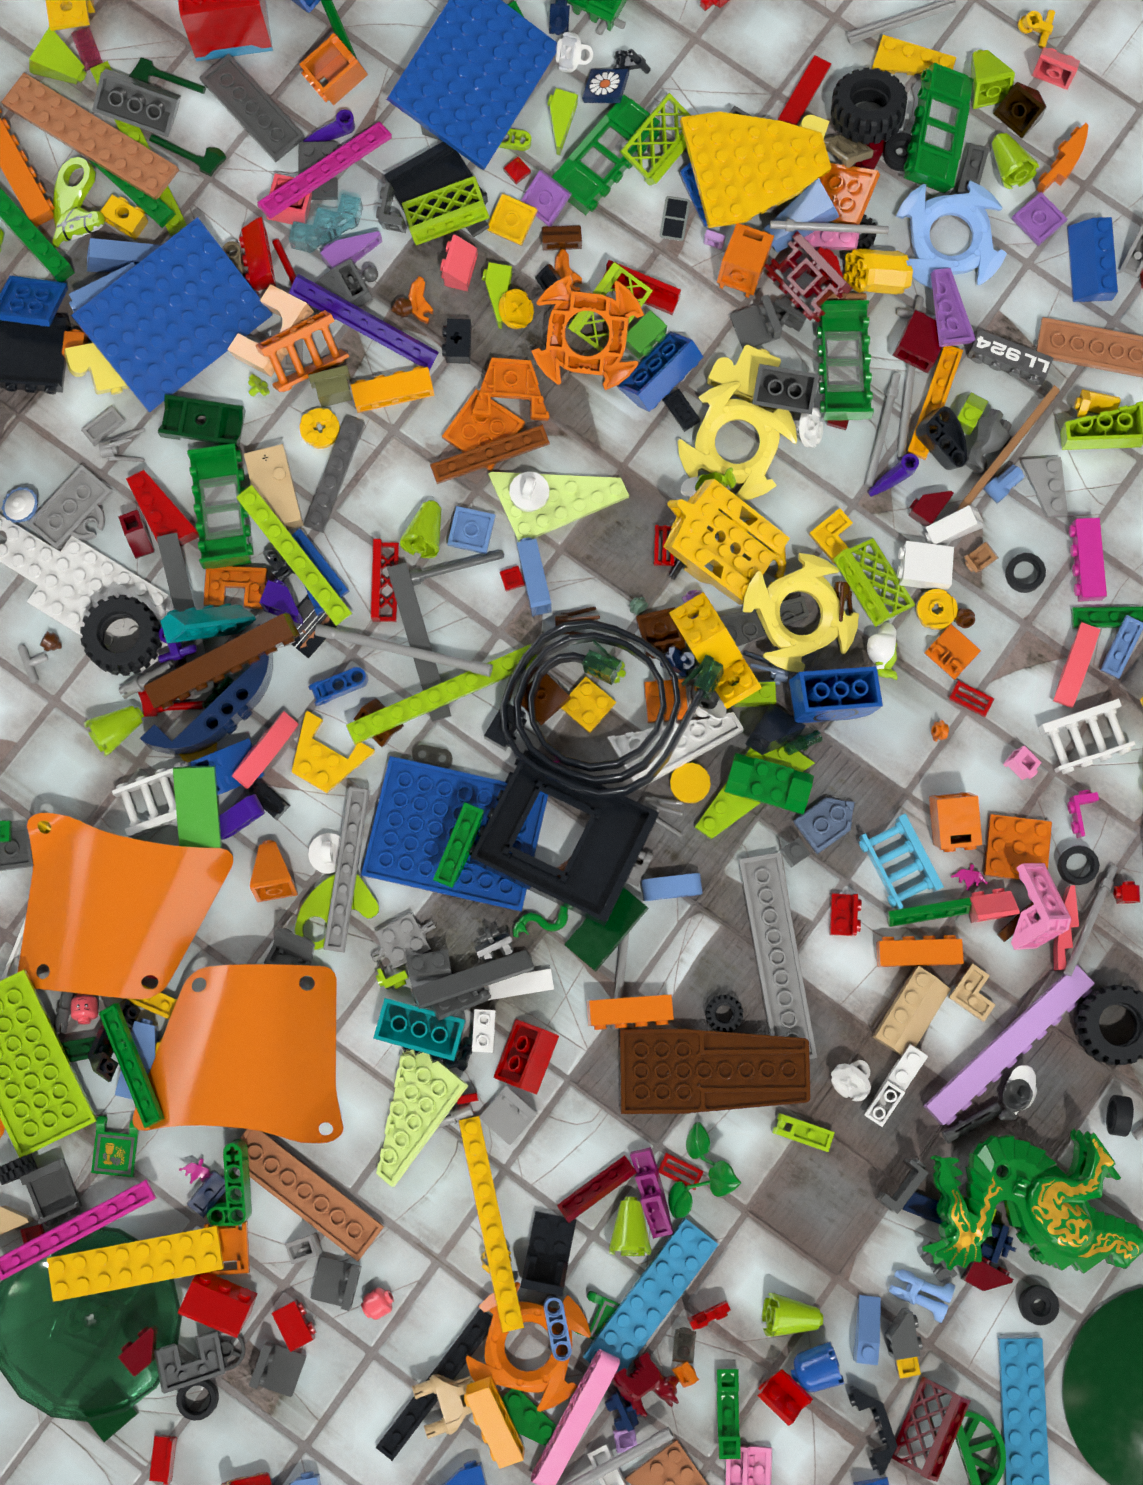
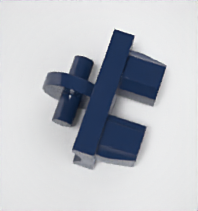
(559, 17)
(680, 661)
(993, 1251)
(628, 1417)

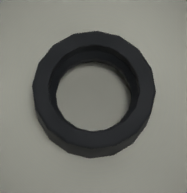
(1037, 563)
(1092, 857)
(1119, 1115)
(192, 1415)

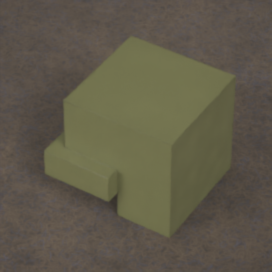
(332, 385)

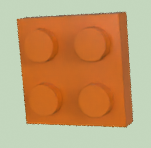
(653, 700)

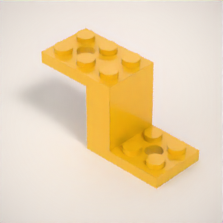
(69, 13)
(710, 637)

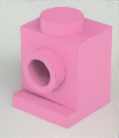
(1023, 763)

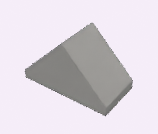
(304, 1248)

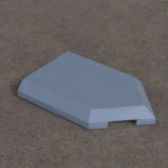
(825, 822)

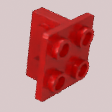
(784, 1396)

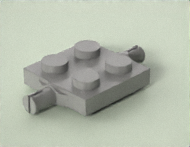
(402, 940)

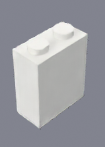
(925, 565)

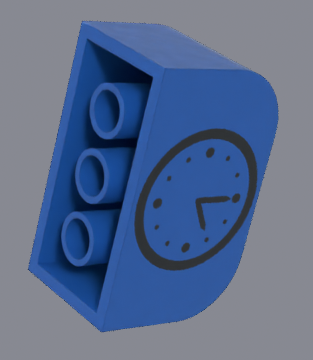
(835, 694)

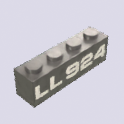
(1010, 357)

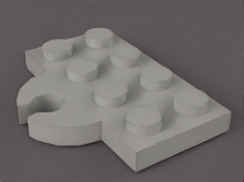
(72, 510)

